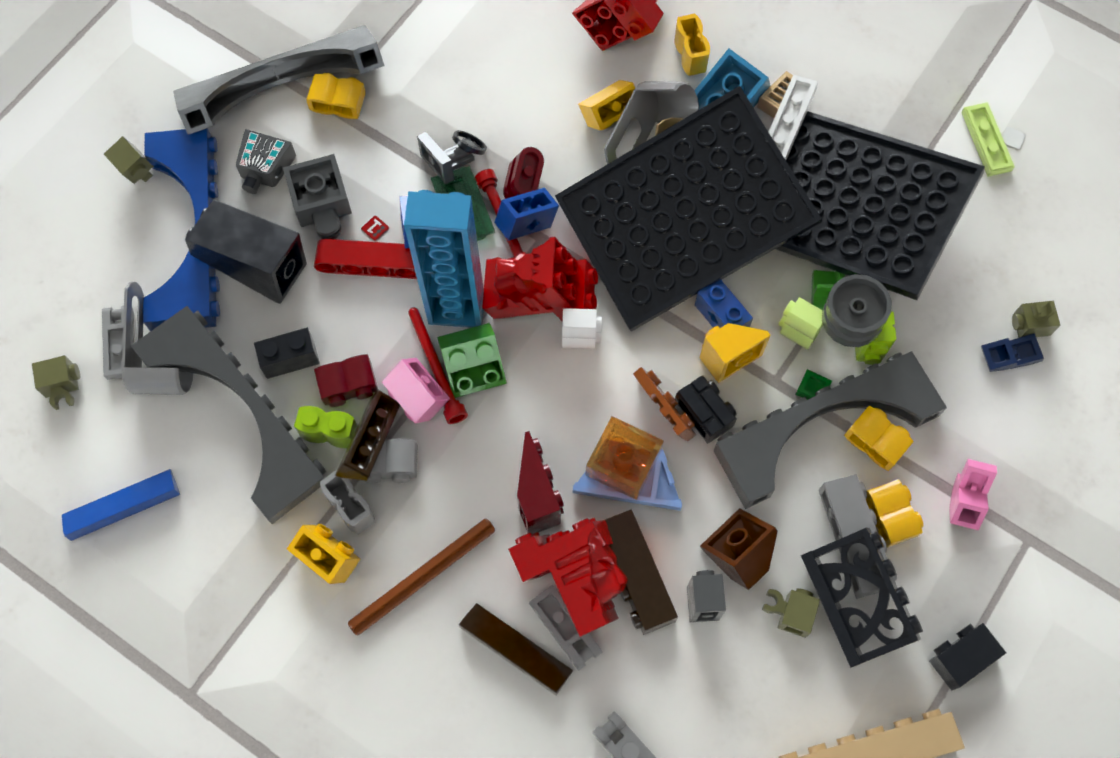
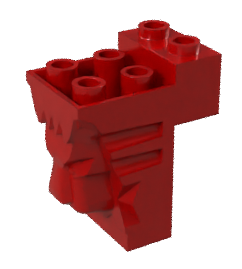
(617, 20)
(538, 283)
(581, 568)

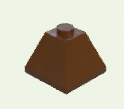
(742, 548)

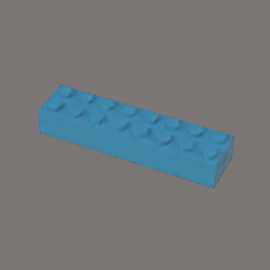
(445, 257)

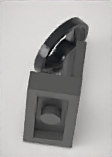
(452, 158)

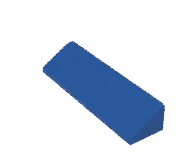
(119, 505)

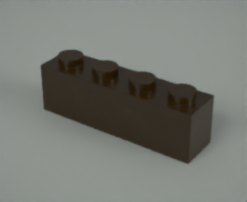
(645, 586)

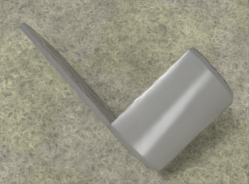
(650, 104)
(146, 380)

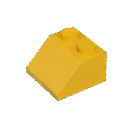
(731, 349)

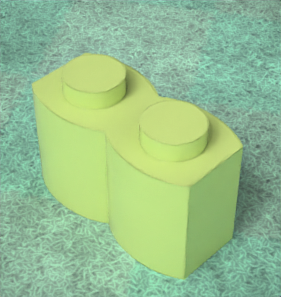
(801, 322)

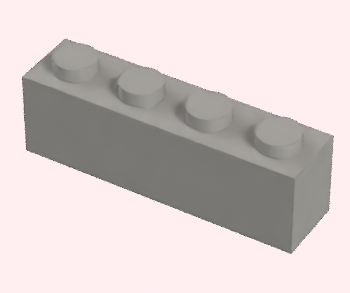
(847, 514)

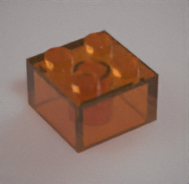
(624, 457)

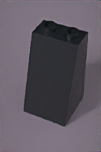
(248, 249)

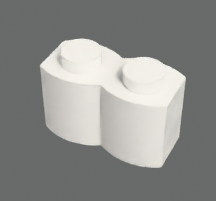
(581, 328)

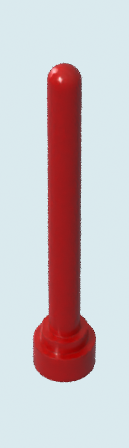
(487, 182)
(454, 410)

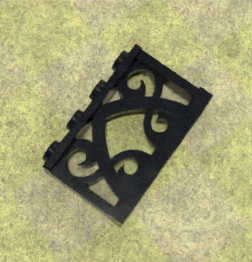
(853, 637)

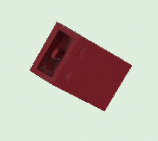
(537, 501)

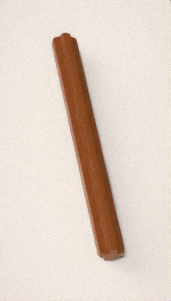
(421, 577)

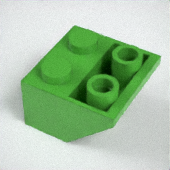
(472, 360)

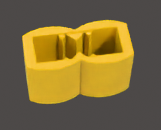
(692, 44)
(336, 96)
(879, 437)
(893, 512)

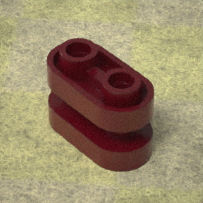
(524, 173)

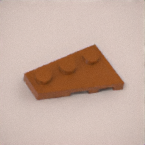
(667, 403)

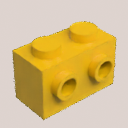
(607, 105)
(323, 553)

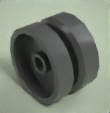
(856, 310)

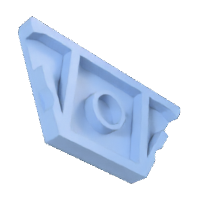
(657, 491)

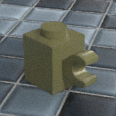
(129, 161)
(1036, 318)
(56, 379)
(796, 611)

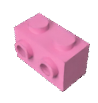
(415, 390)

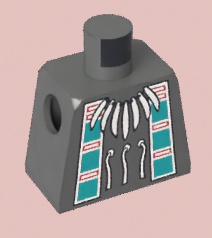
(262, 160)

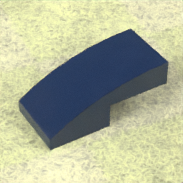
(1013, 353)

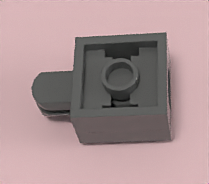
(318, 195)

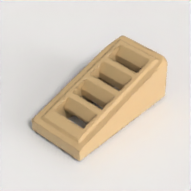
(765, 102)

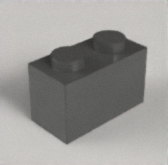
(706, 597)

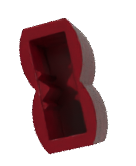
(346, 380)

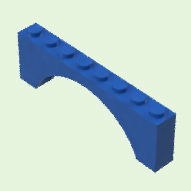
(192, 164)

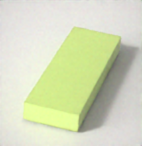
(987, 139)

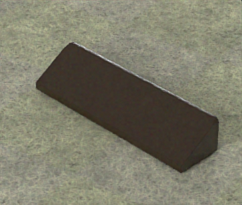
(368, 437)
(516, 648)

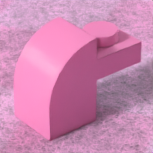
(970, 493)

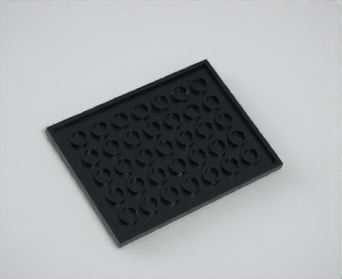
(879, 201)
(687, 208)

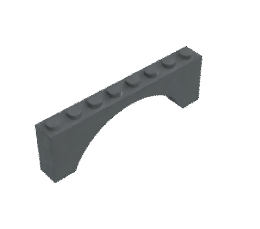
(208, 100)
(894, 387)
(286, 470)

